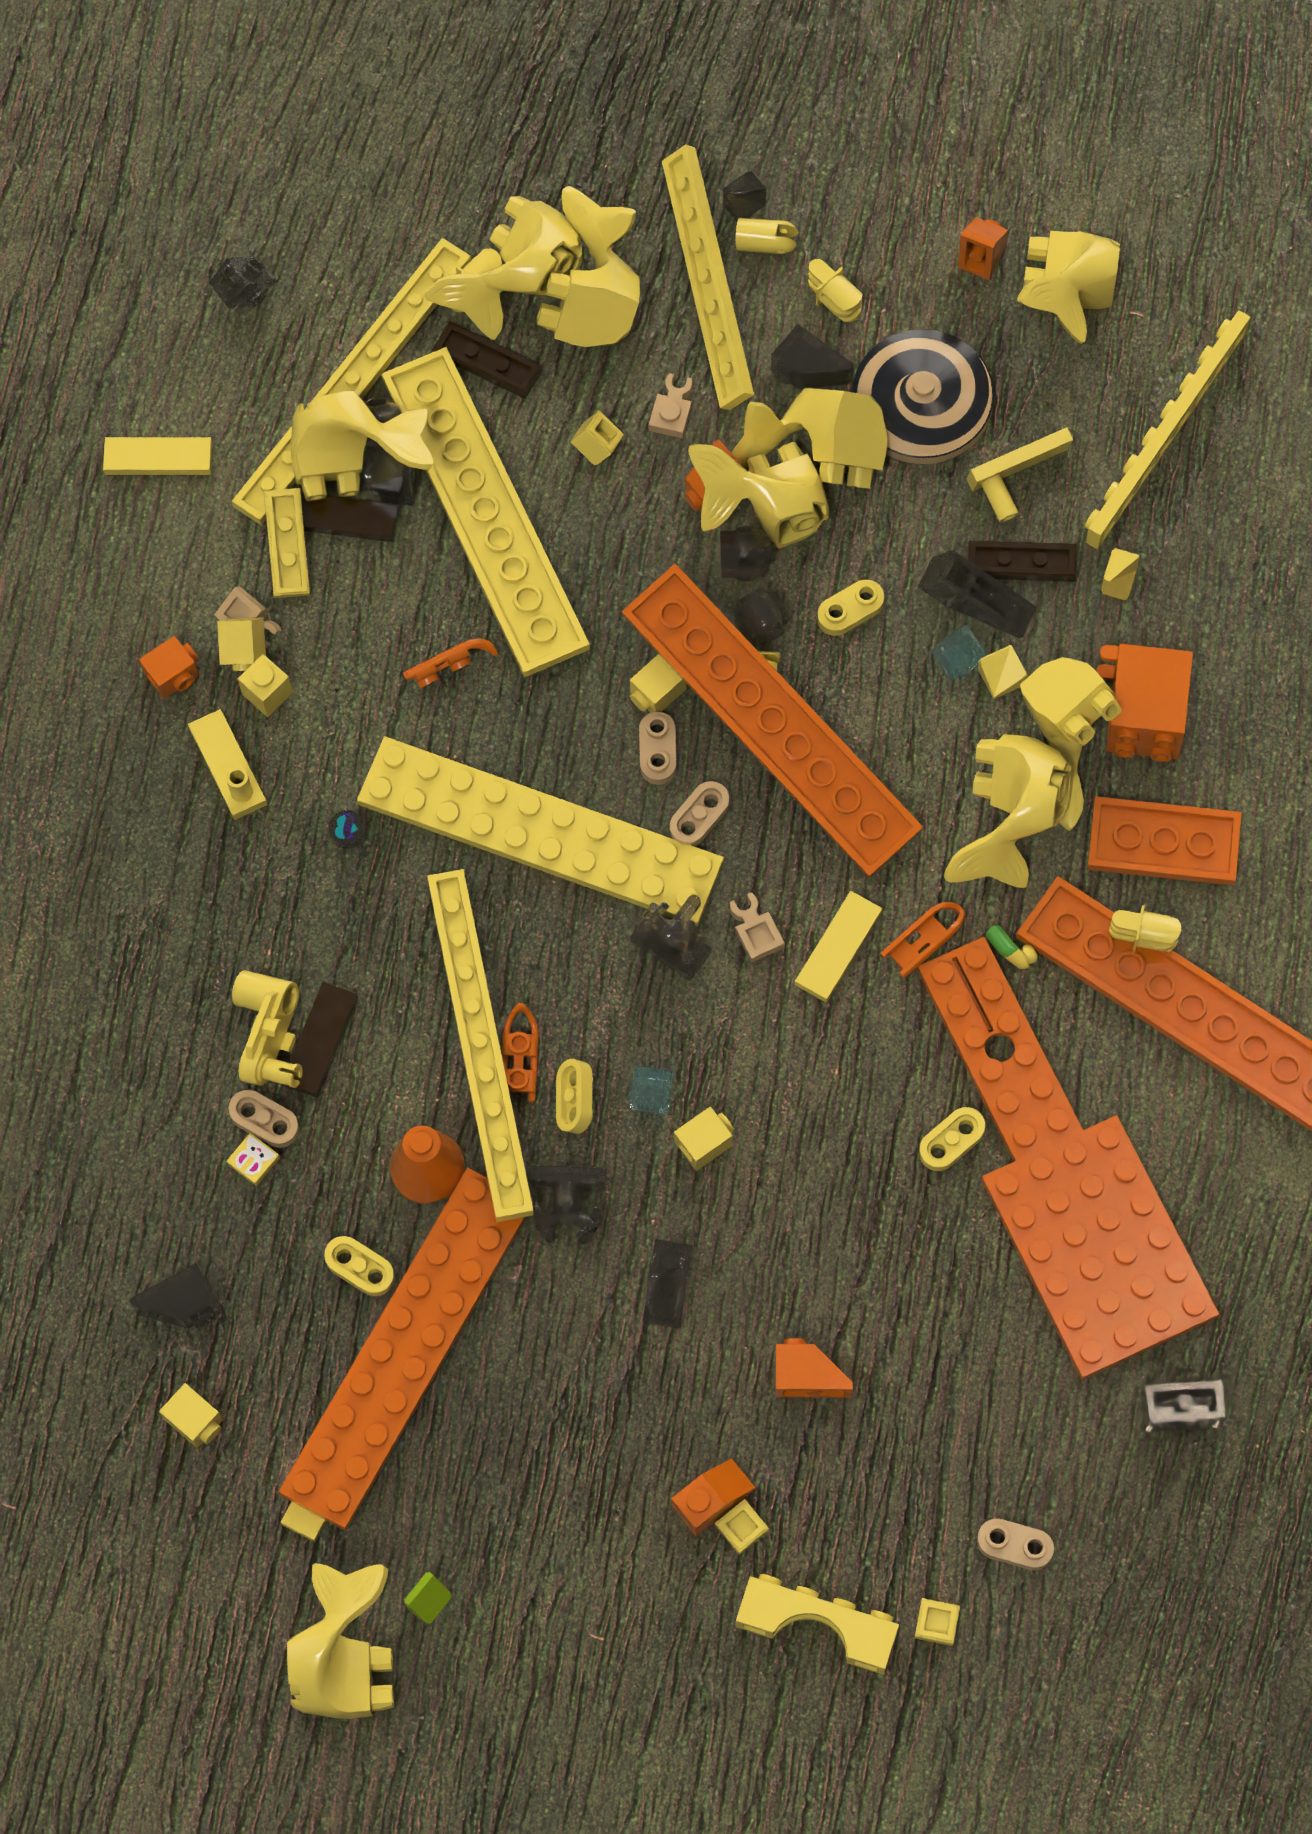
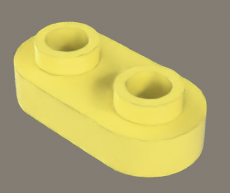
(852, 606)
(574, 1096)
(951, 1140)
(360, 1267)

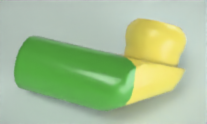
(1009, 950)

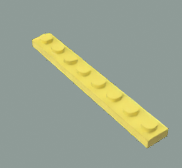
(707, 278)
(1158, 440)

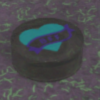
(347, 829)

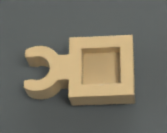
(672, 411)
(242, 605)
(757, 933)

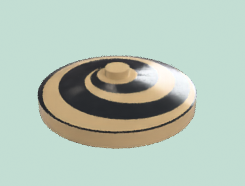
(930, 394)

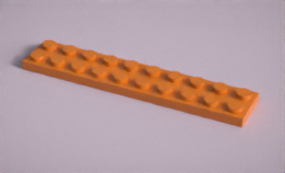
(772, 720)
(1175, 1000)
(401, 1355)

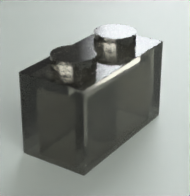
(1183, 1406)

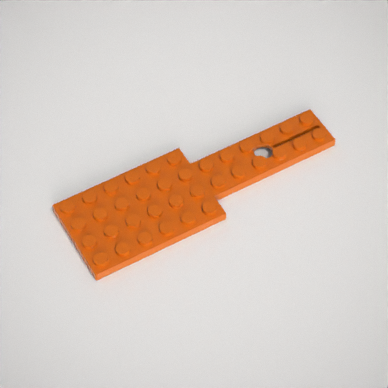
(1072, 1195)

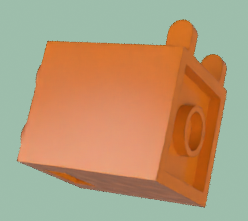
(1152, 697)

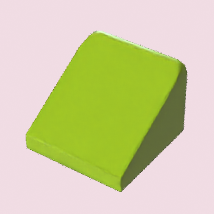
(427, 1598)

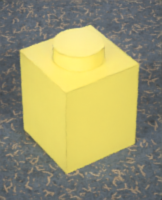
(241, 642)
(265, 685)
(656, 686)
(704, 1137)
(192, 1416)

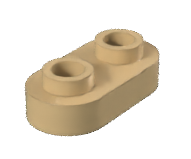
(657, 745)
(698, 815)
(265, 1119)
(1014, 1547)

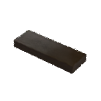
(489, 360)
(350, 518)
(1025, 560)
(322, 1036)

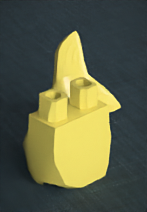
(533, 248)
(1076, 277)
(600, 302)
(842, 428)
(332, 439)
(784, 496)
(1065, 702)
(1031, 785)
(331, 1671)

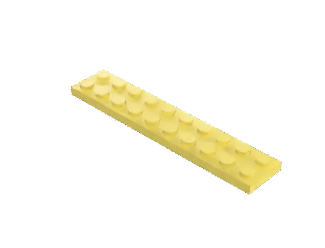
(488, 515)
(537, 829)

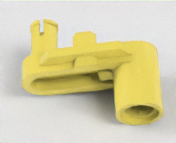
(276, 1004)

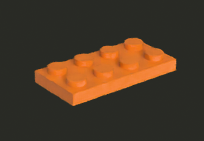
(1164, 840)

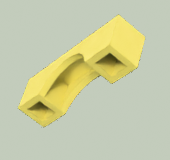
(771, 1607)

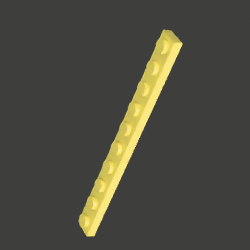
(360, 367)
(480, 1046)

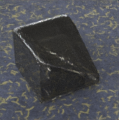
(744, 196)

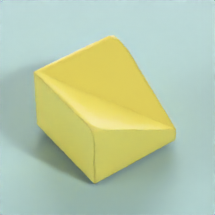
(597, 438)
(1120, 574)
(1002, 671)

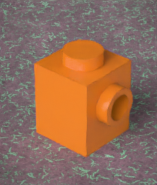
(170, 667)

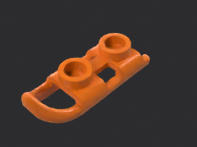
(454, 658)
(931, 933)
(520, 1046)

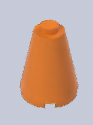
(426, 1165)

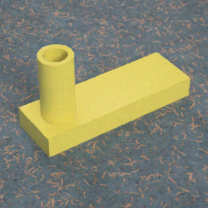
(991, 474)
(227, 764)

